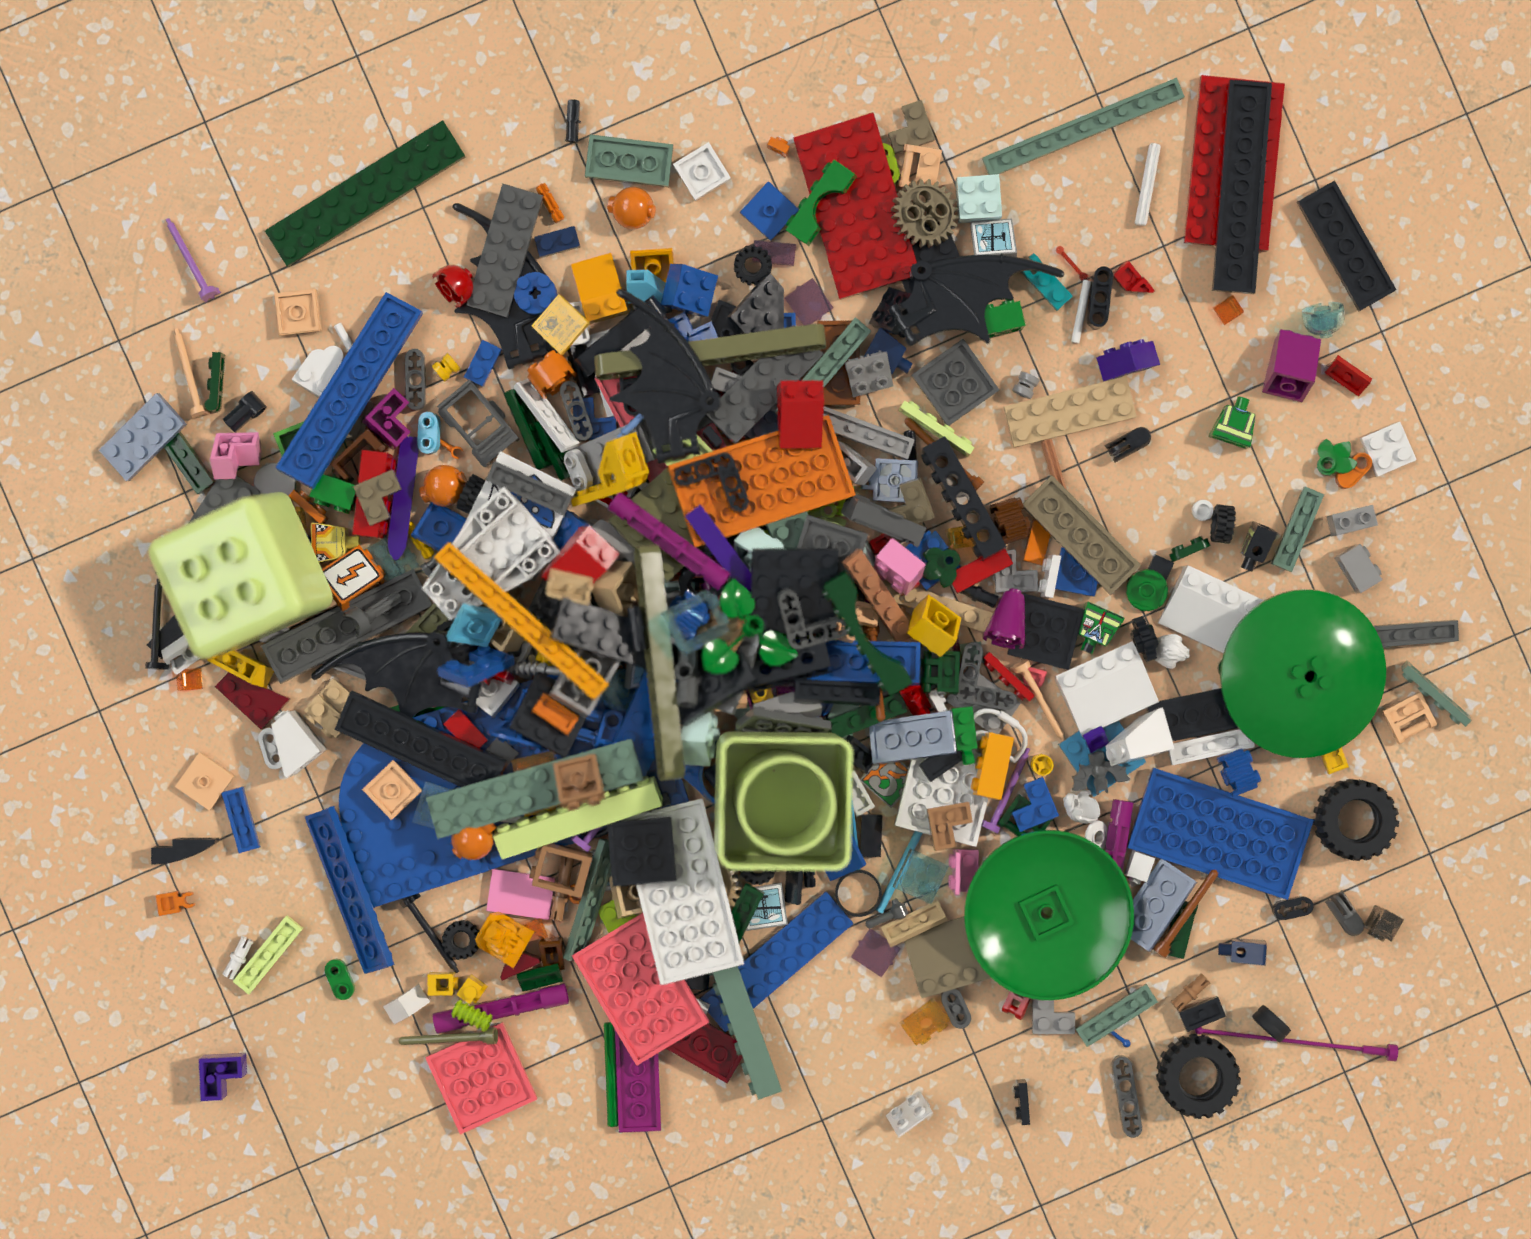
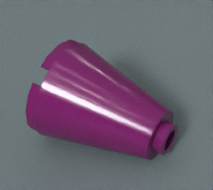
(1008, 621)

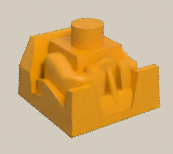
(503, 938)

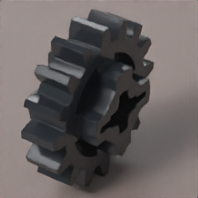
(1144, 638)

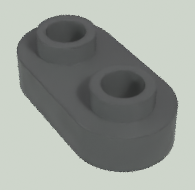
(955, 1007)

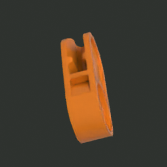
(1351, 478)

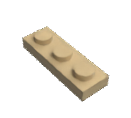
(914, 923)

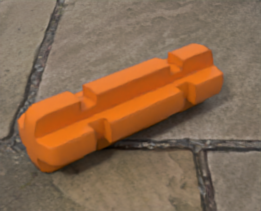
(550, 203)

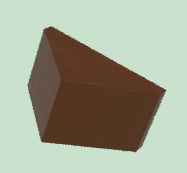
(552, 952)

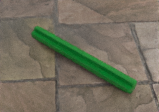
(611, 1075)

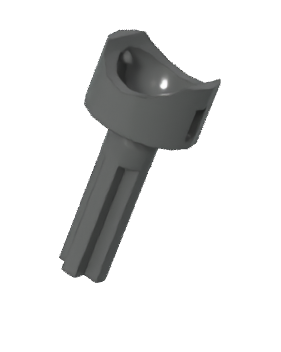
(362, 619)

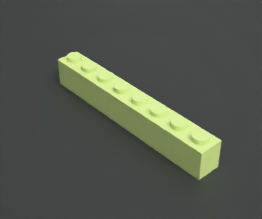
(562, 823)

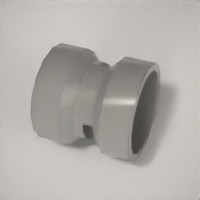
(1025, 385)

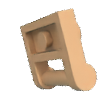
(927, 166)
(1405, 712)

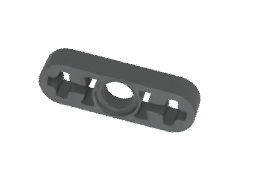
(420, 363)
(565, 397)

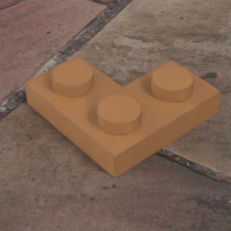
(941, 822)

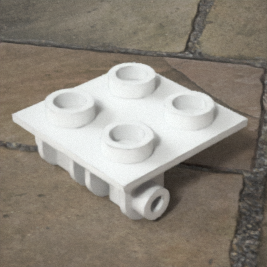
(909, 1113)

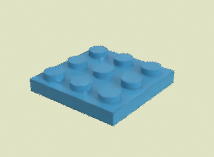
(1077, 753)

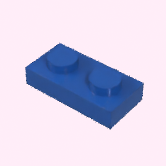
(482, 363)

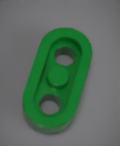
(342, 978)

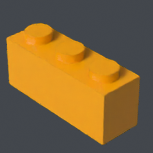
(992, 765)

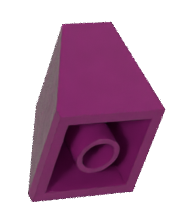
(1292, 365)

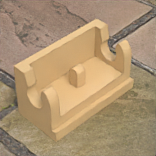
(569, 585)

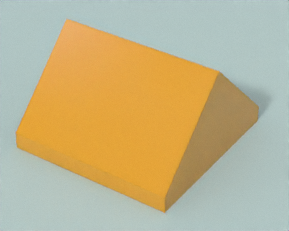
(654, 260)

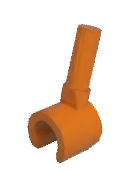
(449, 447)

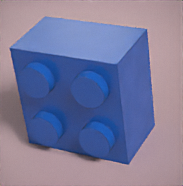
(689, 290)

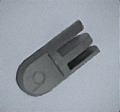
(1345, 914)

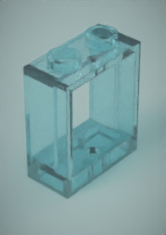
(688, 646)

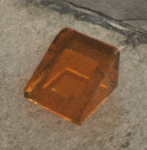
(1228, 309)
(189, 679)
(537, 926)

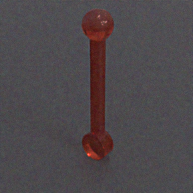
(1082, 275)

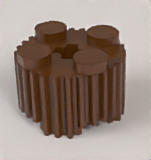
(1010, 520)

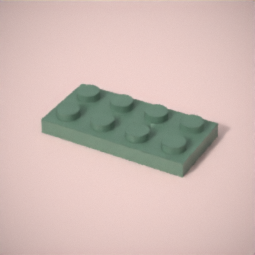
(629, 160)

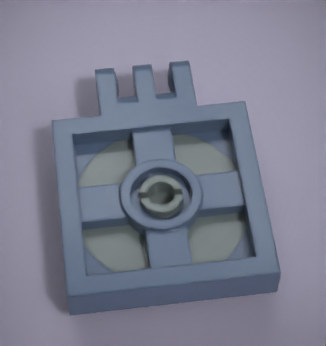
(889, 476)

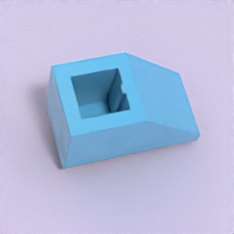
(644, 284)

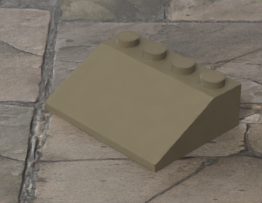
(943, 959)

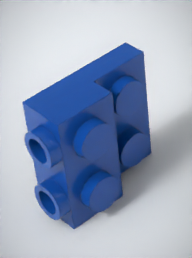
(928, 541)

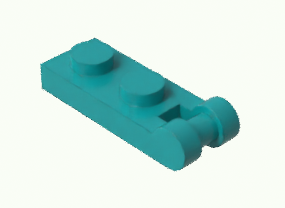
(1048, 286)

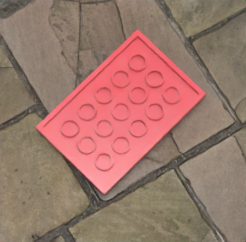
(629, 990)

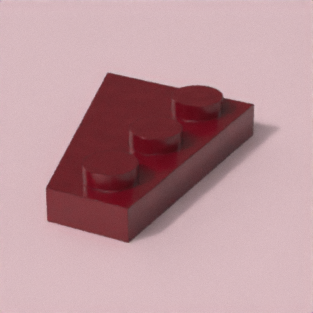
(252, 700)

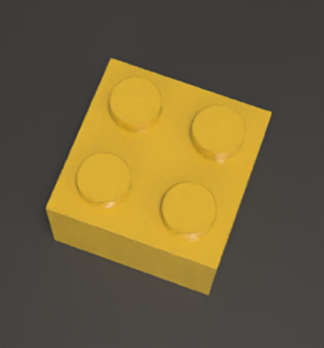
(934, 625)

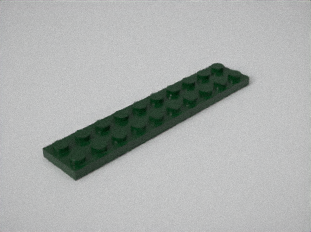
(365, 193)

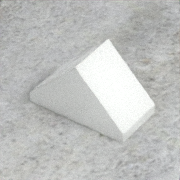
(406, 1004)

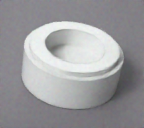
(1202, 510)

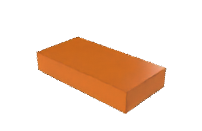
(555, 714)

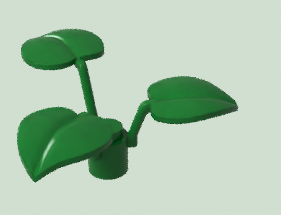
(735, 602)

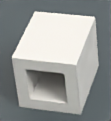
(1139, 867)

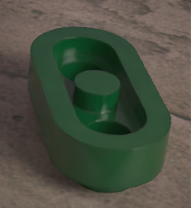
(1196, 545)

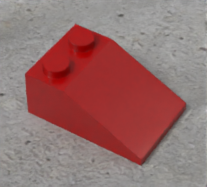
(800, 414)
(584, 555)

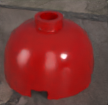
(454, 284)

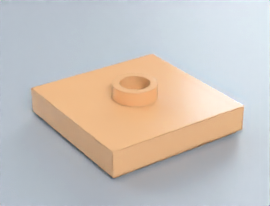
(297, 312)
(205, 781)
(392, 790)

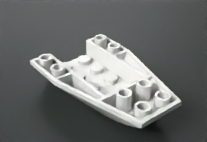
(502, 543)

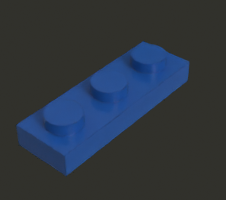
(241, 819)

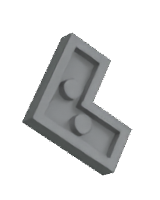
(1010, 578)
(1050, 1022)

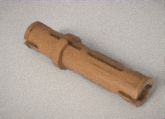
(561, 899)

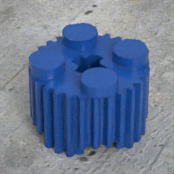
(692, 618)
(1239, 772)

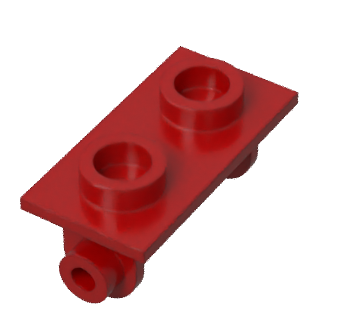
(916, 700)

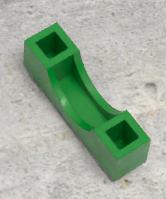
(835, 180)

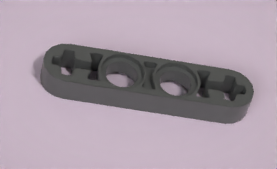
(1129, 1095)

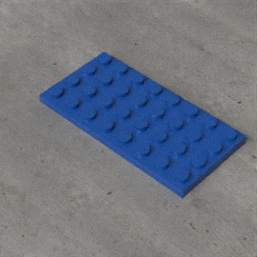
(1220, 832)

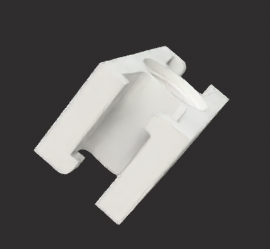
(178, 648)

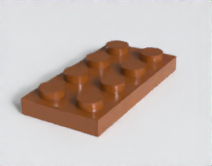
(838, 389)

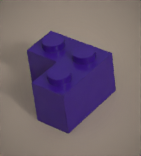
(1128, 359)
(215, 1070)

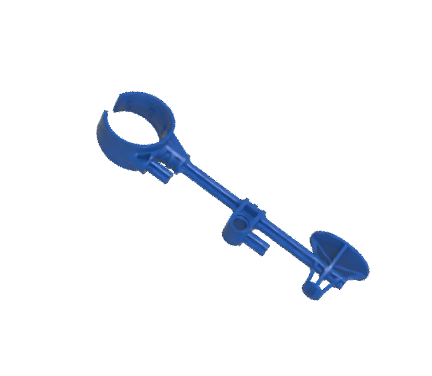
(602, 737)

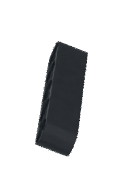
(617, 337)

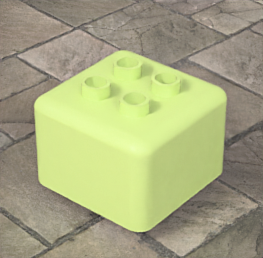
(240, 574)
(784, 815)

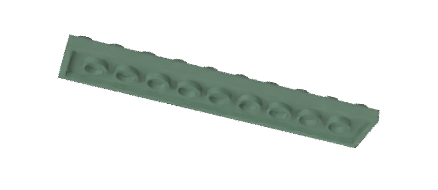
(524, 791)

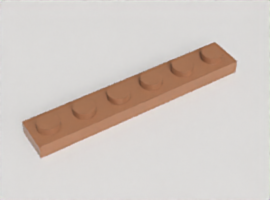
(878, 596)

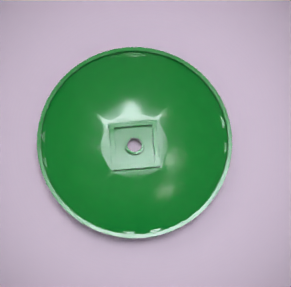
(1268, 665)
(1076, 943)

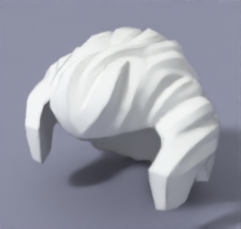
(1171, 650)
(1082, 807)

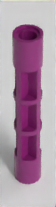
(669, 541)
(1119, 830)
(514, 1005)

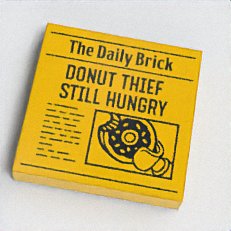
(560, 324)

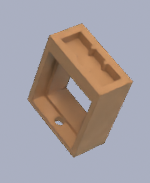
(585, 857)

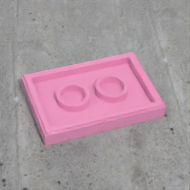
(514, 894)

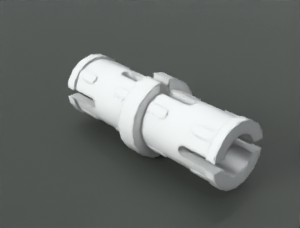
(237, 957)

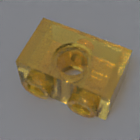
(929, 1010)

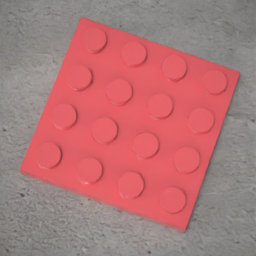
(481, 1080)

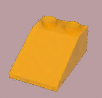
(597, 288)

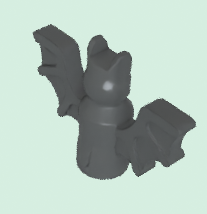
(1098, 769)

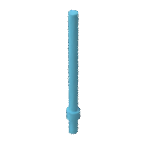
(890, 889)

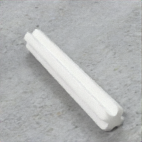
(1147, 184)

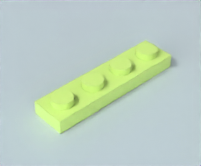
(929, 422)
(268, 954)

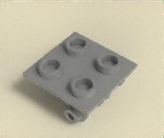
(869, 373)

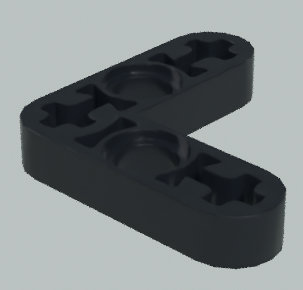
(722, 473)

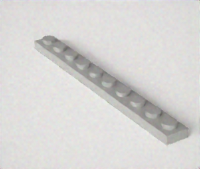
(843, 424)

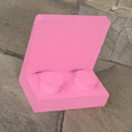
(964, 866)

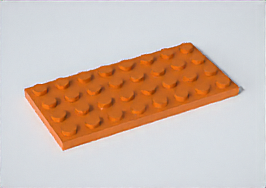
(775, 481)

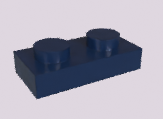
(557, 241)

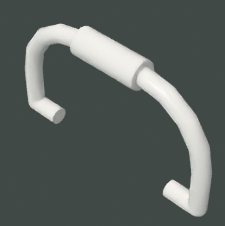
(1012, 722)

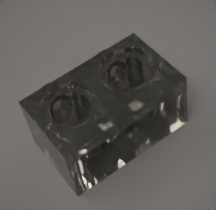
(1382, 924)

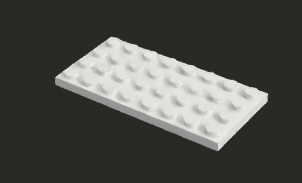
(689, 917)

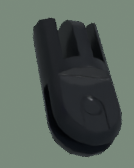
(1135, 440)

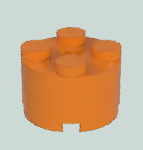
(550, 374)

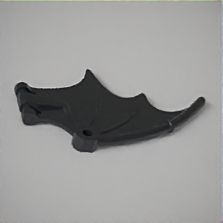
(956, 293)
(517, 329)
(671, 386)
(409, 669)

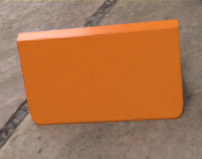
(1036, 544)

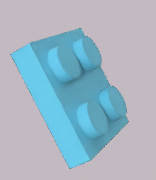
(474, 625)

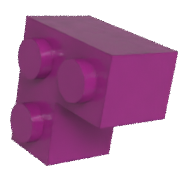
(383, 421)

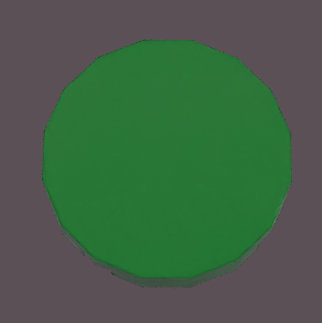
(1147, 590)

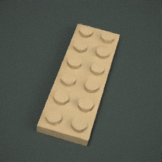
(1070, 411)

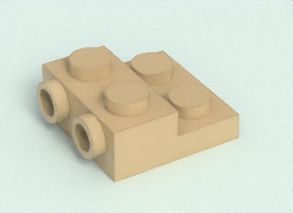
(328, 707)

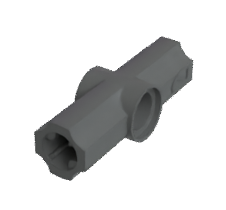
(687, 685)

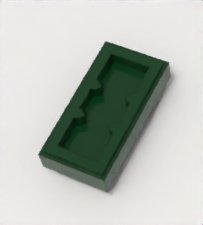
(539, 977)

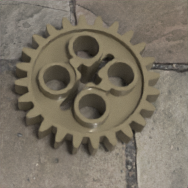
(935, 199)

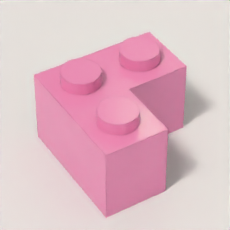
(233, 451)

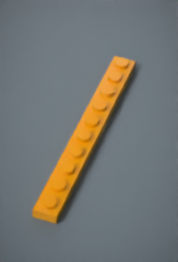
(521, 621)

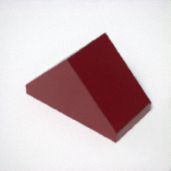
(525, 961)

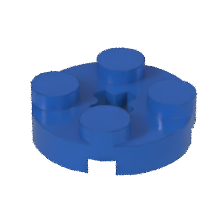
(526, 285)

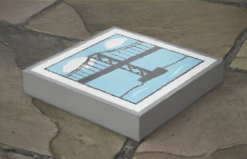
(993, 237)
(771, 909)

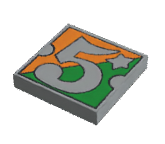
(886, 781)

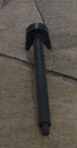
(154, 664)
(409, 902)

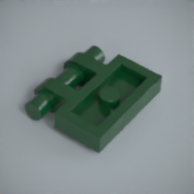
(947, 675)

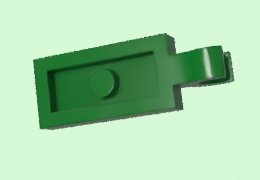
(965, 733)

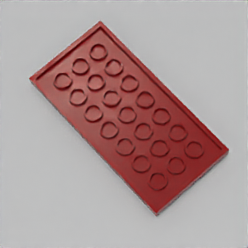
(1207, 161)
(857, 225)

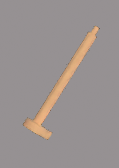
(198, 409)
(1022, 667)

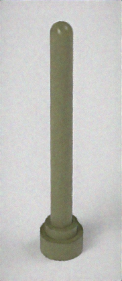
(489, 1037)

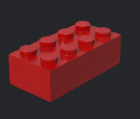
(372, 465)

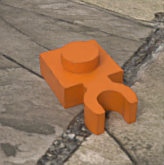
(171, 902)

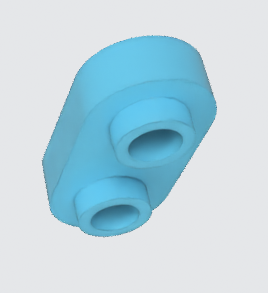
(429, 432)

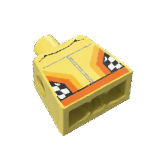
(331, 541)

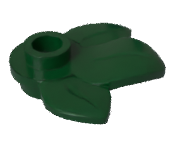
(937, 566)

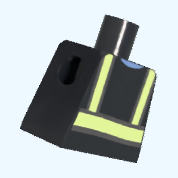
(1259, 536)

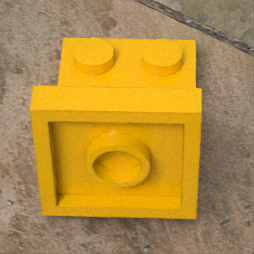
(625, 461)

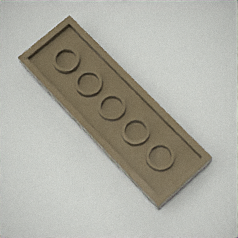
(1081, 535)

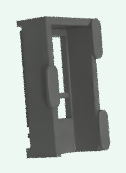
(494, 443)
(881, 519)

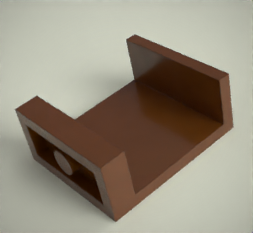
(365, 438)

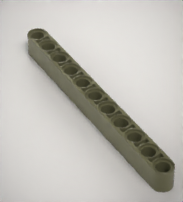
(724, 350)
(659, 663)

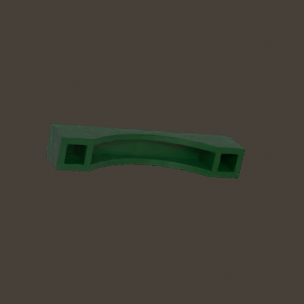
(890, 671)

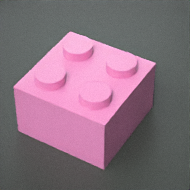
(899, 567)

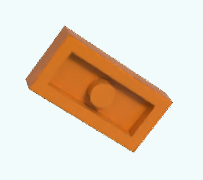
(302, 500)

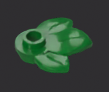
(1336, 455)

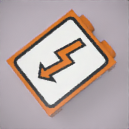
(352, 576)

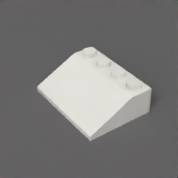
(1206, 608)
(1107, 688)

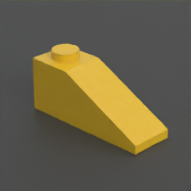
(244, 667)

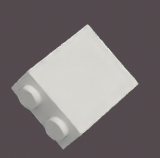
(1141, 739)
(295, 742)

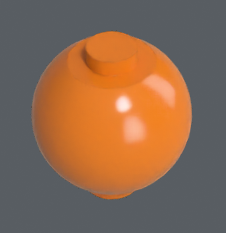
(632, 207)
(443, 485)
(473, 842)

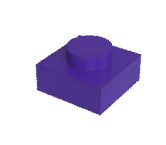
(1095, 739)

